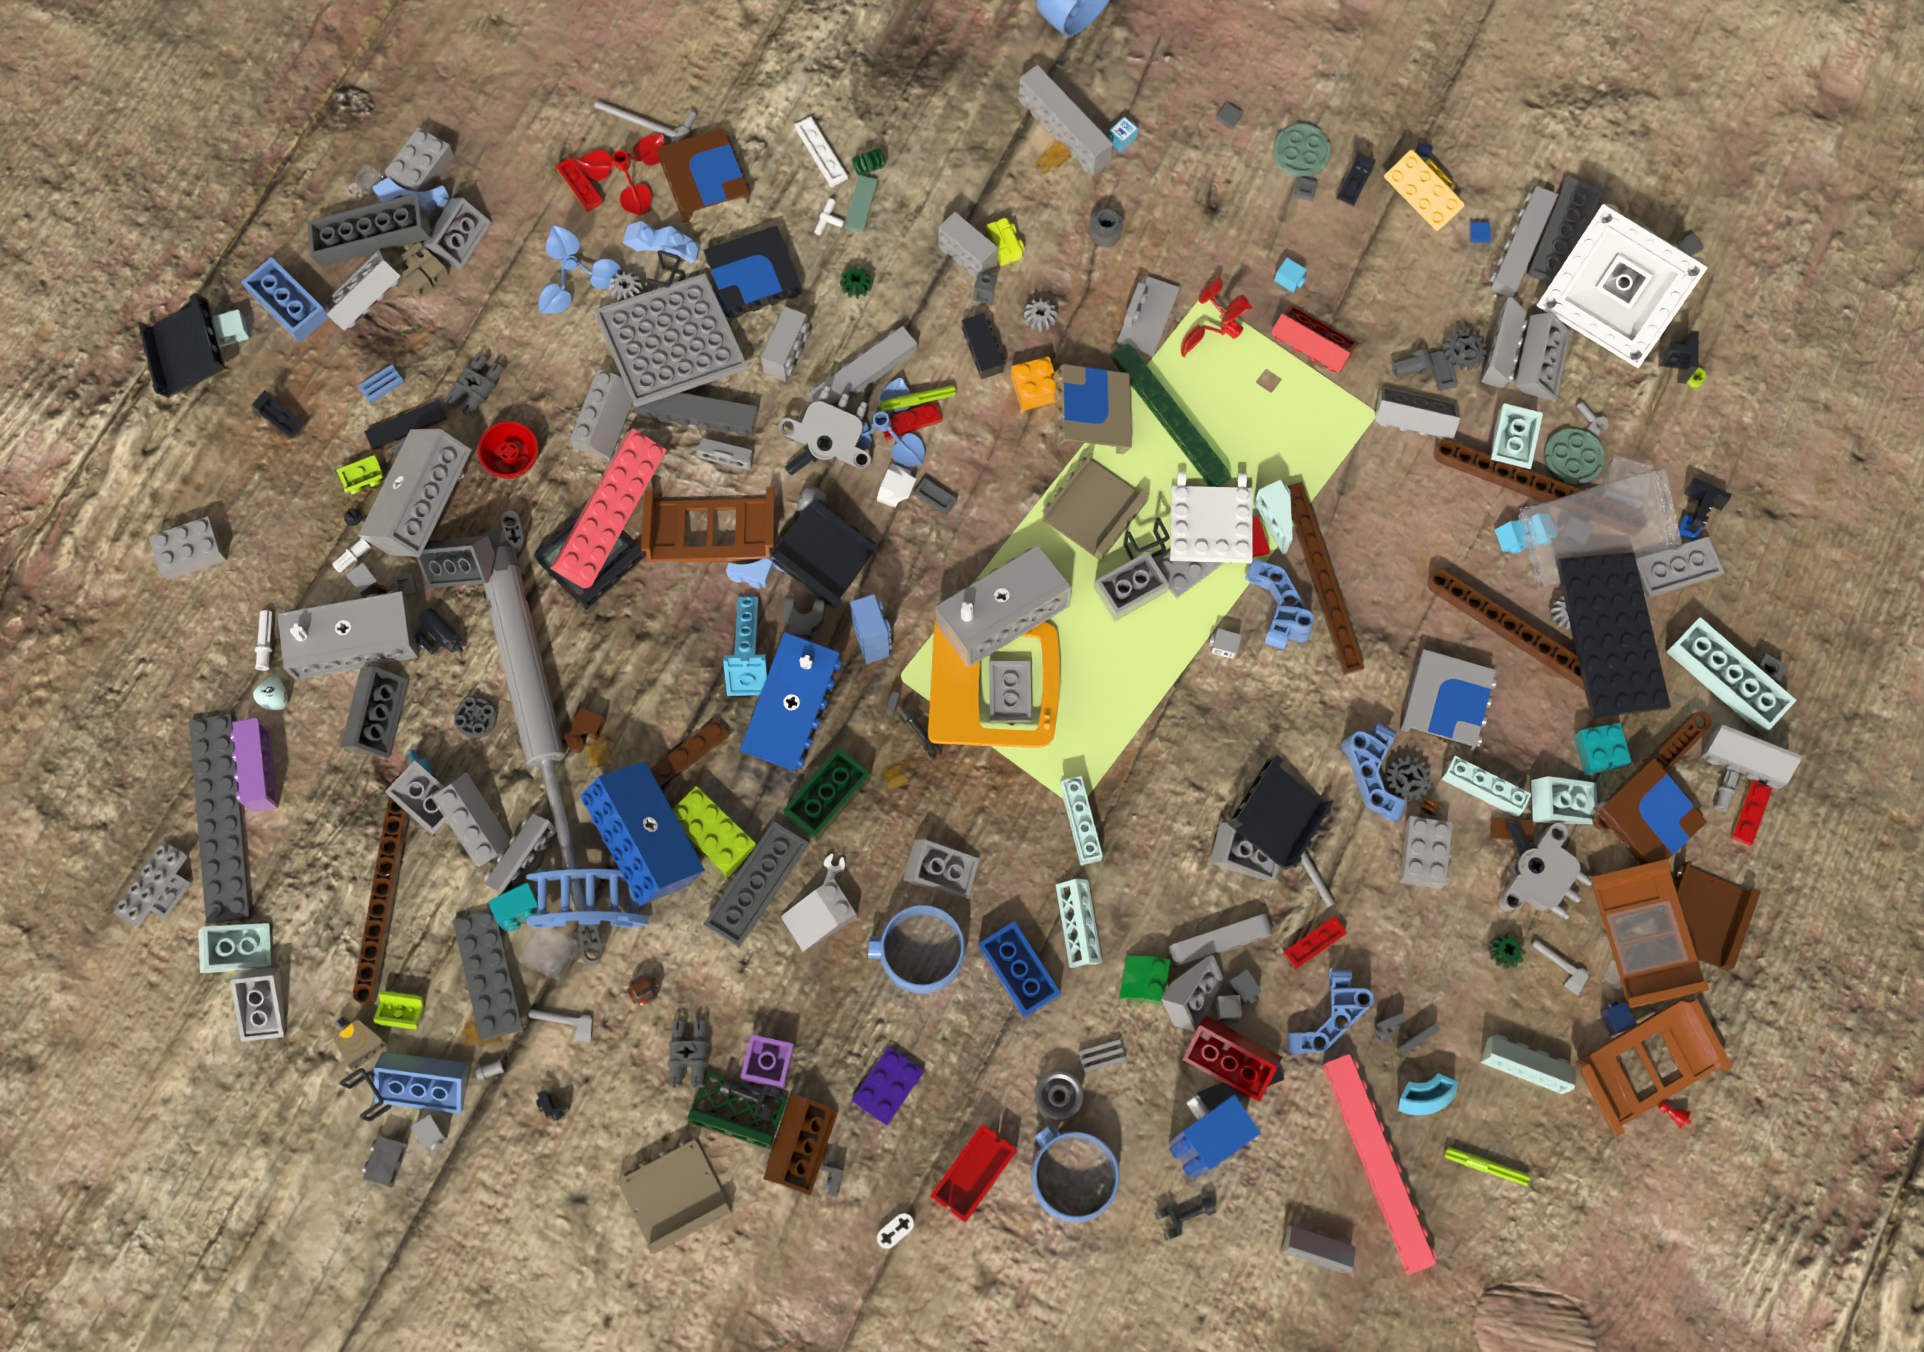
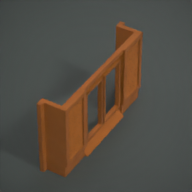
(665, 529)
(1689, 1043)

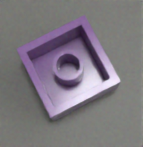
(767, 1061)

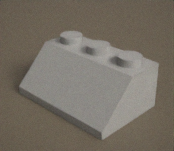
(457, 232)
(1319, 1248)

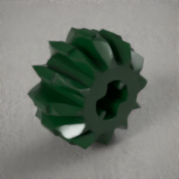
(868, 162)
(856, 282)
(1504, 942)

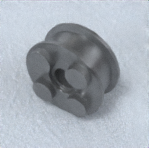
(1061, 1082)

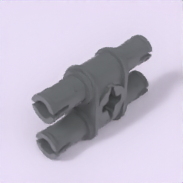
(471, 377)
(696, 1060)

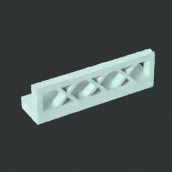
(1082, 921)

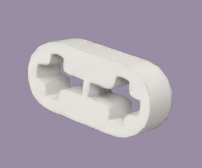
(892, 1227)

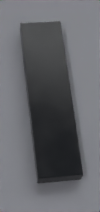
(397, 427)
(1221, 1092)

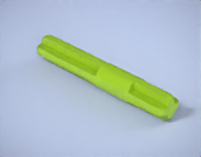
(917, 398)
(1487, 1166)

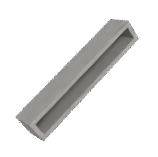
(1524, 241)
(867, 367)

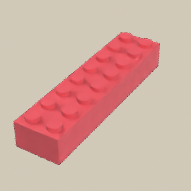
(608, 509)

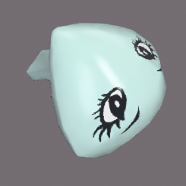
(271, 694)

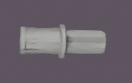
(1726, 791)

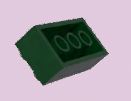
(827, 794)

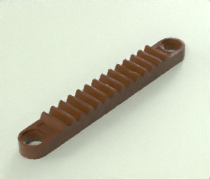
(1670, 750)

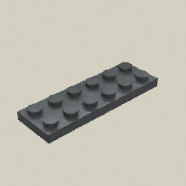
(1565, 228)
(756, 884)
(487, 975)

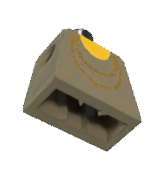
(357, 1042)

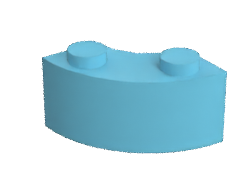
(1511, 537)
(1428, 1096)

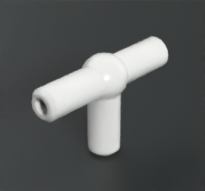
(826, 217)

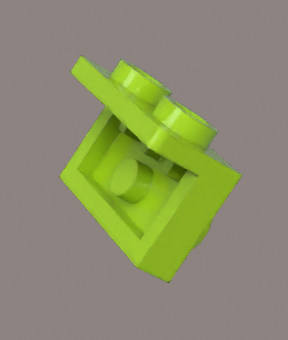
(360, 474)
(399, 1010)

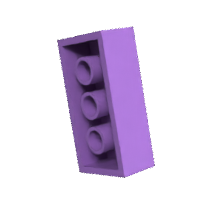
(254, 765)

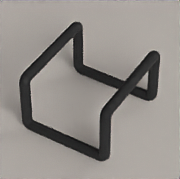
(674, 270)
(1128, 535)
(366, 1076)

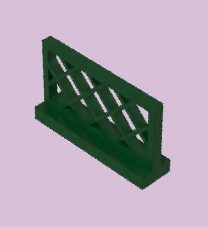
(726, 1125)

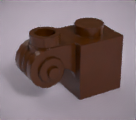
(583, 724)

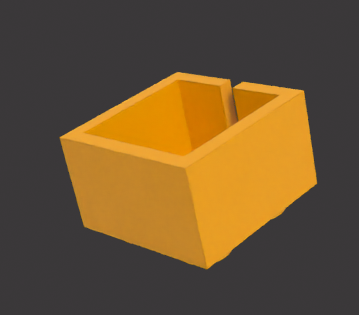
(1034, 383)

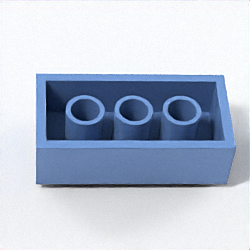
(285, 300)
(871, 628)

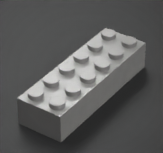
(1065, 120)

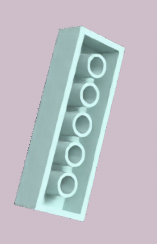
(1731, 676)

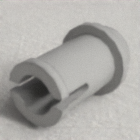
(489, 1070)

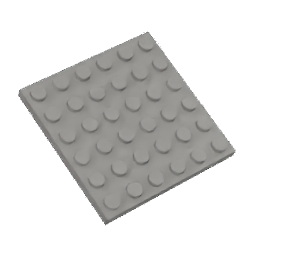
(670, 340)

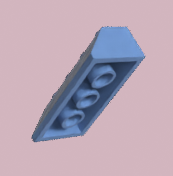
(421, 1082)

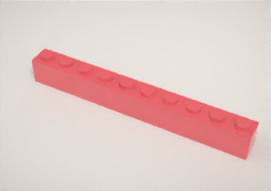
(1379, 1164)

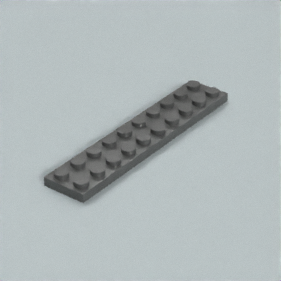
(219, 821)

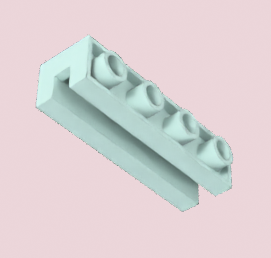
(1486, 786)
(1081, 820)

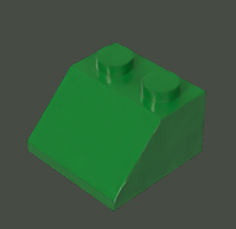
(1144, 979)

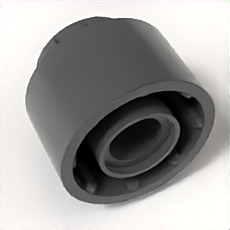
(1106, 236)

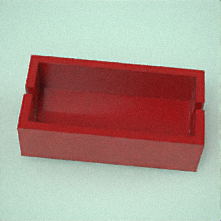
(973, 1173)

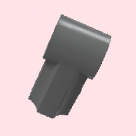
(1418, 362)

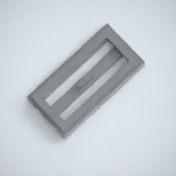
(1119, 1050)

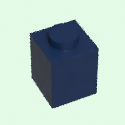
(1617, 1017)

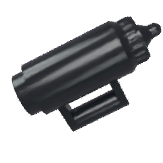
(441, 630)

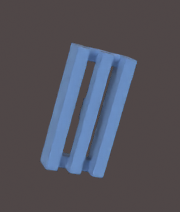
(380, 380)

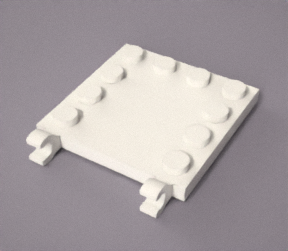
(1211, 522)

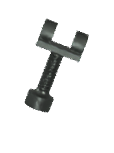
(908, 716)
(729, 1088)
(1207, 1206)

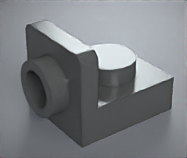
(984, 288)
(1392, 1024)
(833, 1184)

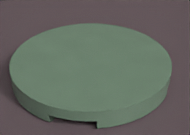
(1301, 150)
(1574, 456)

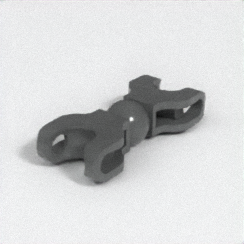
(803, 625)

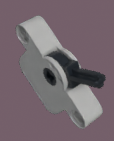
(828, 423)
(1553, 874)

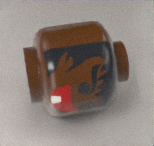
(643, 989)

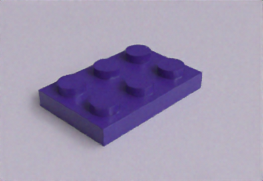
(887, 1086)

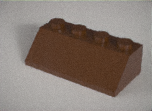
(800, 1144)

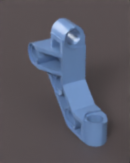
(1290, 621)
(1370, 753)
(1343, 1003)

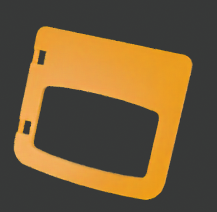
(956, 703)

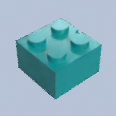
(1600, 747)
(514, 907)

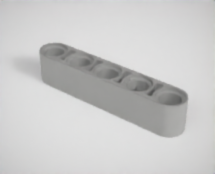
(1220, 940)

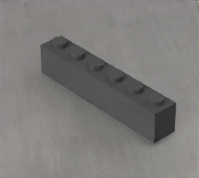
(703, 413)

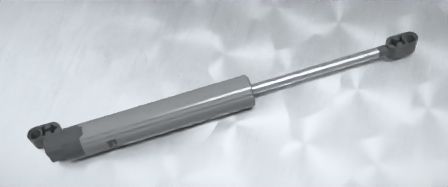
(531, 694)

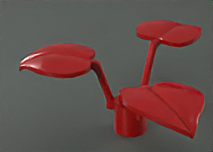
(597, 165)
(1228, 324)

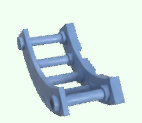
(590, 914)

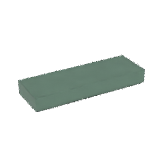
(861, 204)

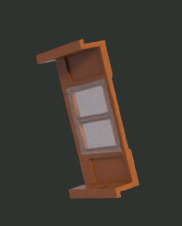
(1648, 934)

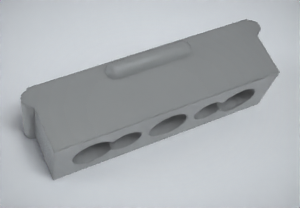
(724, 453)

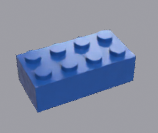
(1019, 970)

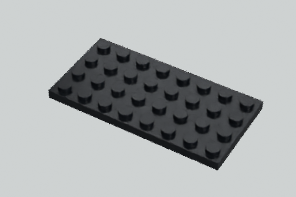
(1613, 634)

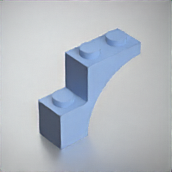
(388, 190)
(643, 237)
(755, 573)

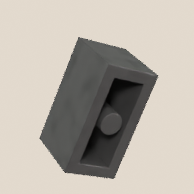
(384, 1161)

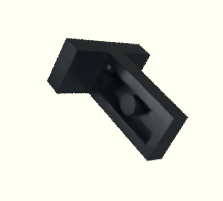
(1356, 179)
(277, 415)
(1708, 498)

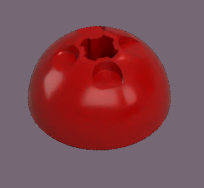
(501, 444)

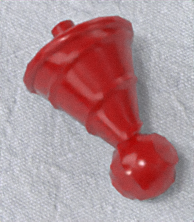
(1680, 1116)

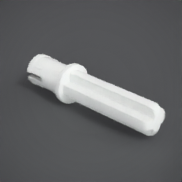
(264, 637)

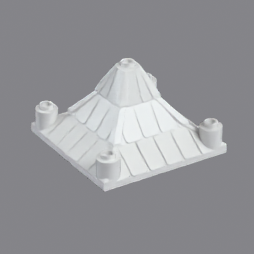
(1622, 285)

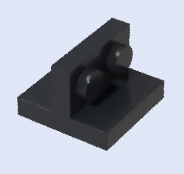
(1682, 356)

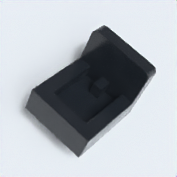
(545, 1104)

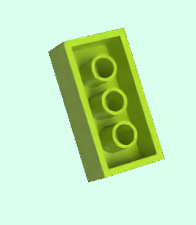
(713, 832)

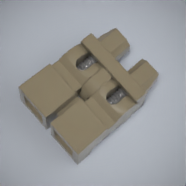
(418, 268)

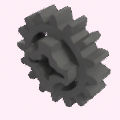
(1464, 350)
(1416, 781)

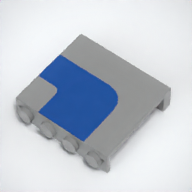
(1449, 698)

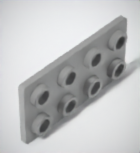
(1148, 314)
(156, 887)

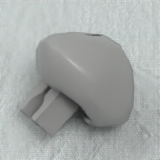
(807, 495)

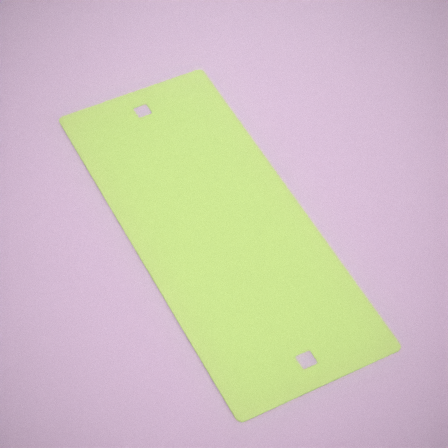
(1123, 668)

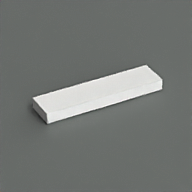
(821, 152)

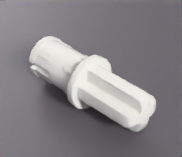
(351, 555)

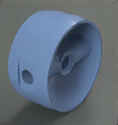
(1070, 15)

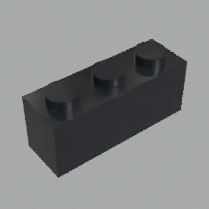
(983, 345)

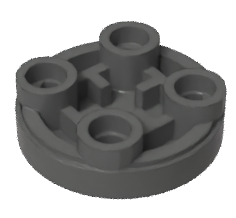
(475, 717)

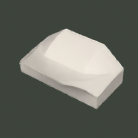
(895, 486)

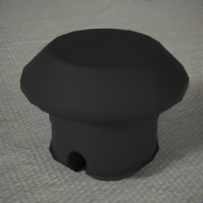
(352, 517)

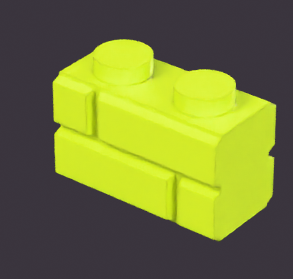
(1003, 236)

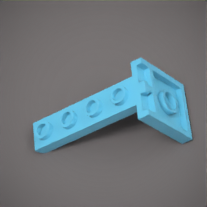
(745, 670)

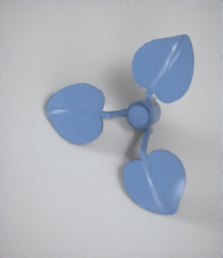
(562, 246)
(908, 450)

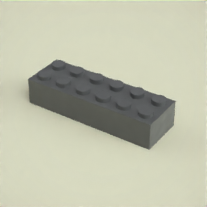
(369, 229)

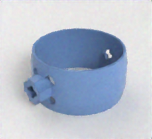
(878, 943)
(1049, 1137)

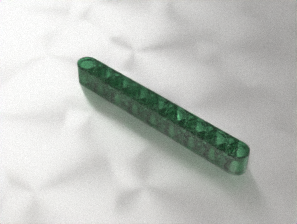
(1170, 416)

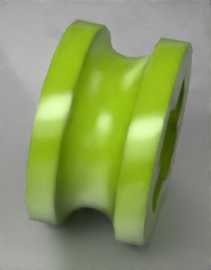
(1697, 383)

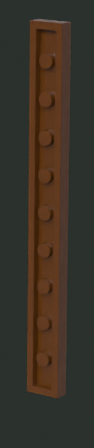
(1324, 581)

